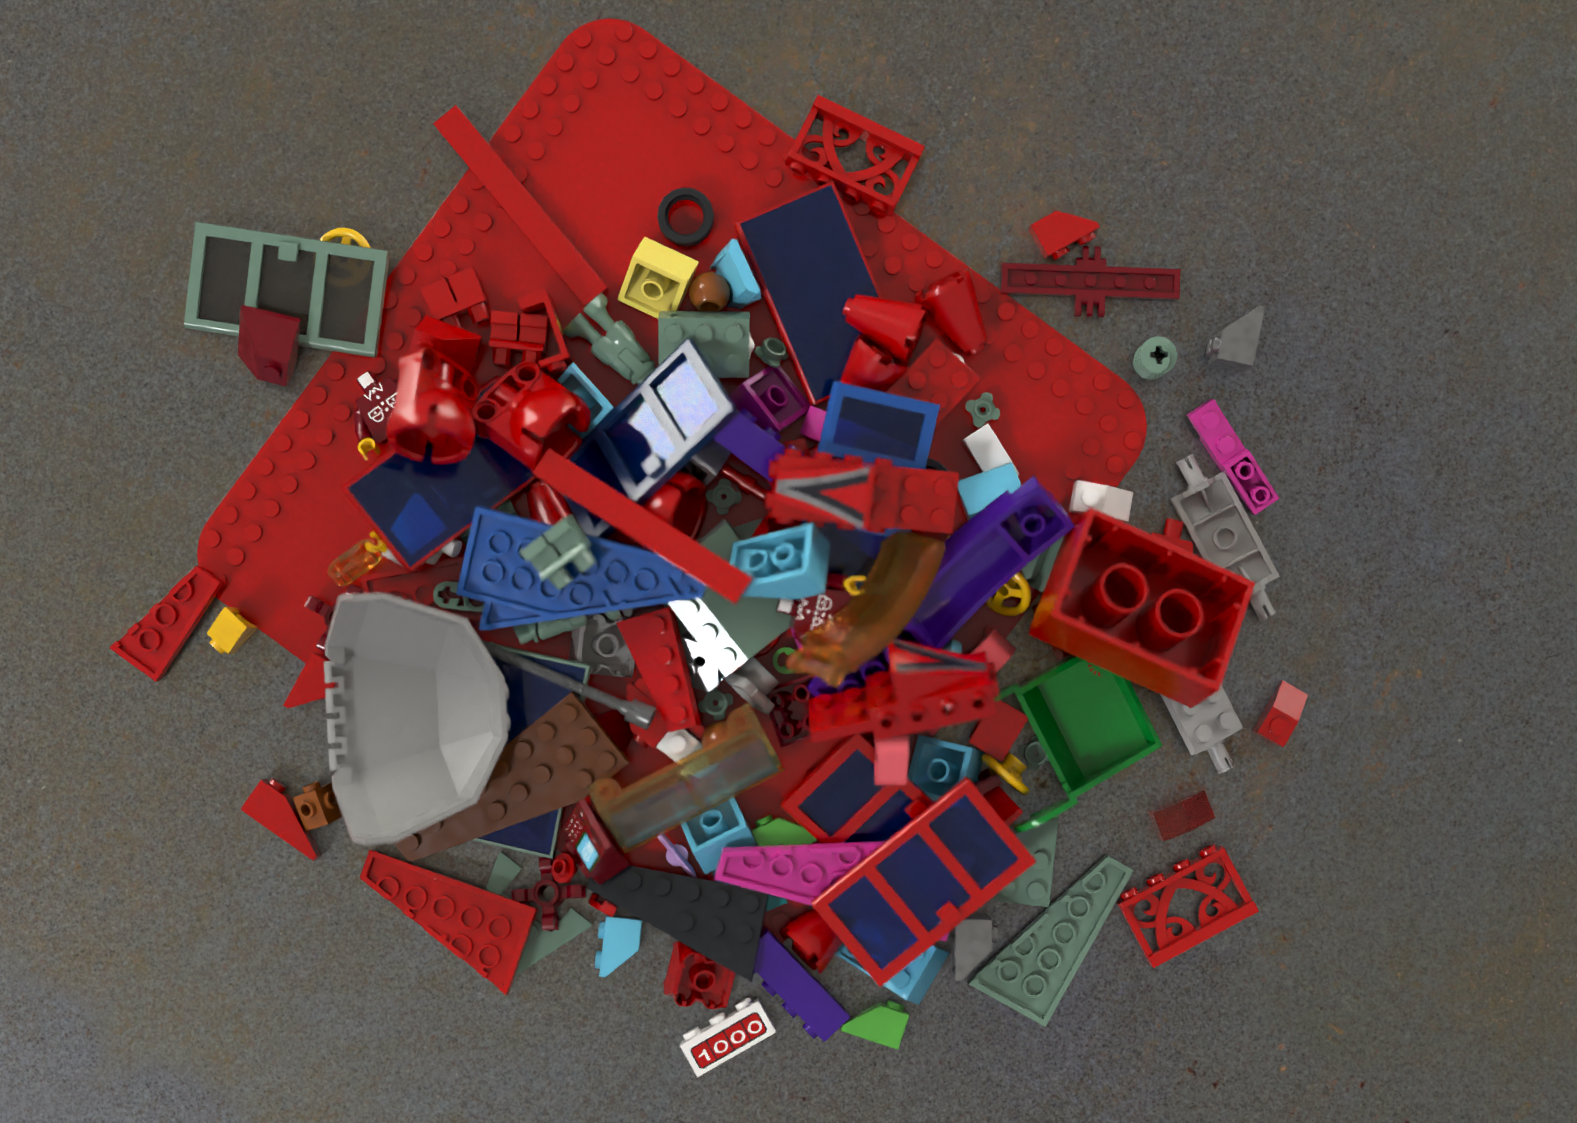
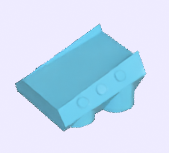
(736, 271)

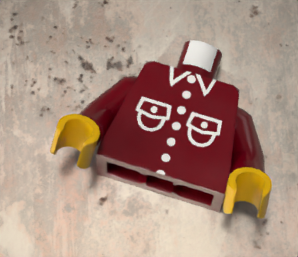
(373, 412)
(815, 610)

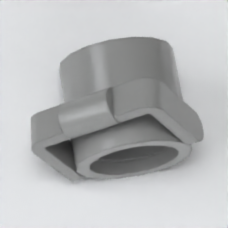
(753, 684)

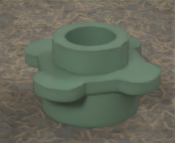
(772, 351)
(985, 401)
(715, 496)
(717, 711)
(1027, 752)

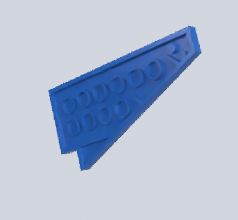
(516, 594)

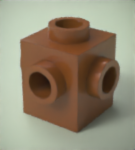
(317, 805)

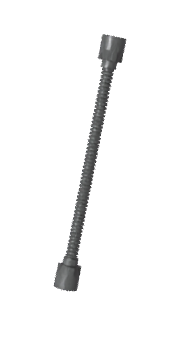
(635, 712)

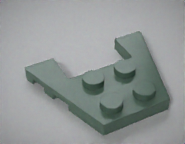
(540, 942)

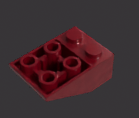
(791, 710)

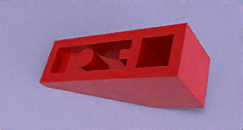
(278, 813)

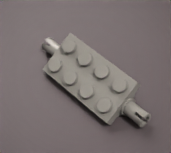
(1224, 531)
(1207, 727)

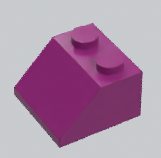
(771, 399)

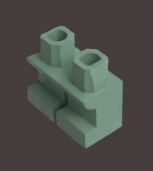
(557, 548)

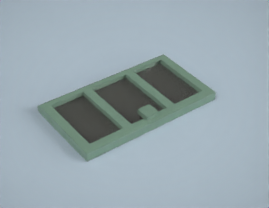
(323, 283)

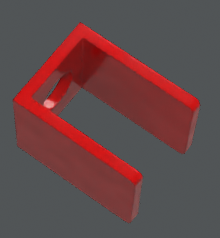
(998, 733)

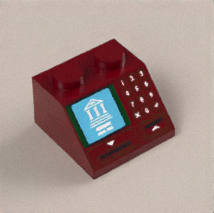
(593, 843)

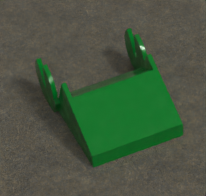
(1085, 725)

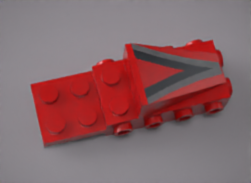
(860, 493)
(918, 681)

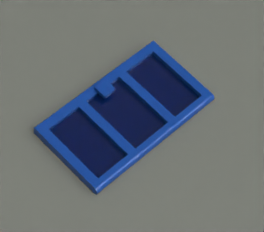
(872, 427)

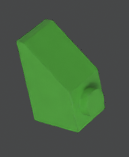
(780, 832)
(879, 1023)

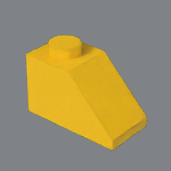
(230, 631)

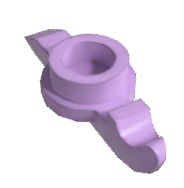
(677, 855)

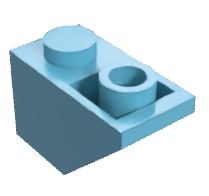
(620, 941)

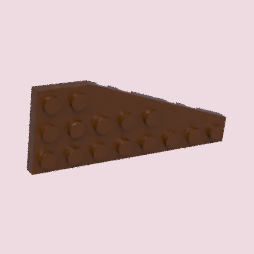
(533, 776)

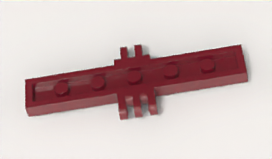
(1090, 281)

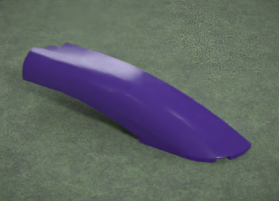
(973, 568)

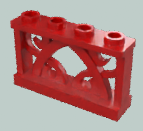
(858, 127)
(1227, 910)

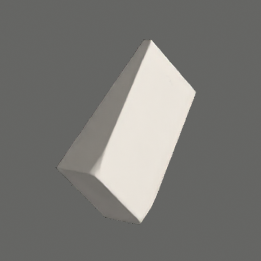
(987, 449)

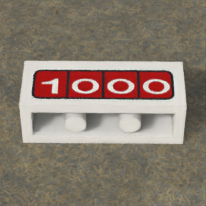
(727, 1035)

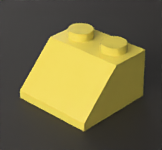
(657, 278)

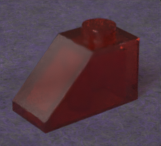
(1181, 815)

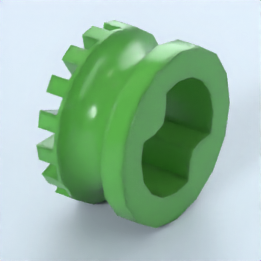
(788, 651)

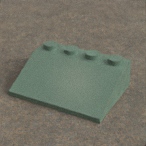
(727, 630)

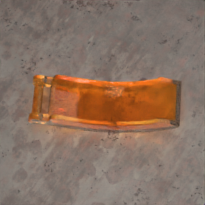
(875, 618)

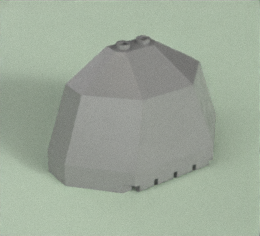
(413, 715)

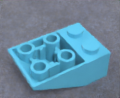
(912, 980)

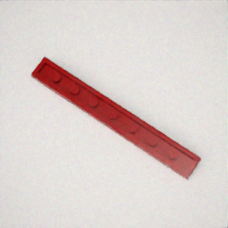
(520, 205)
(642, 526)

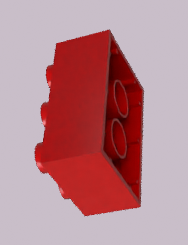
(1142, 608)

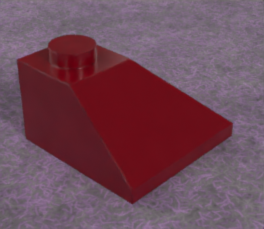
(268, 344)

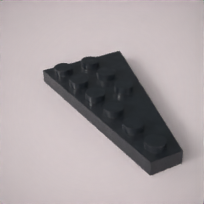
(701, 913)

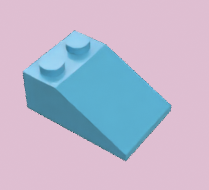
(784, 562)

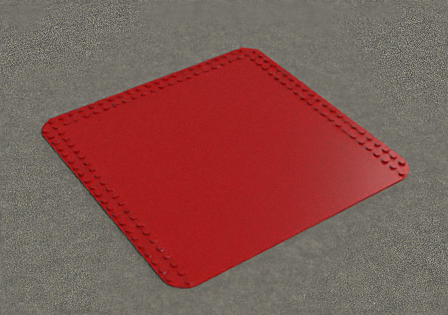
(598, 149)

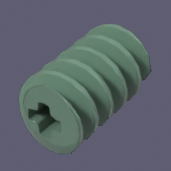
(1162, 349)

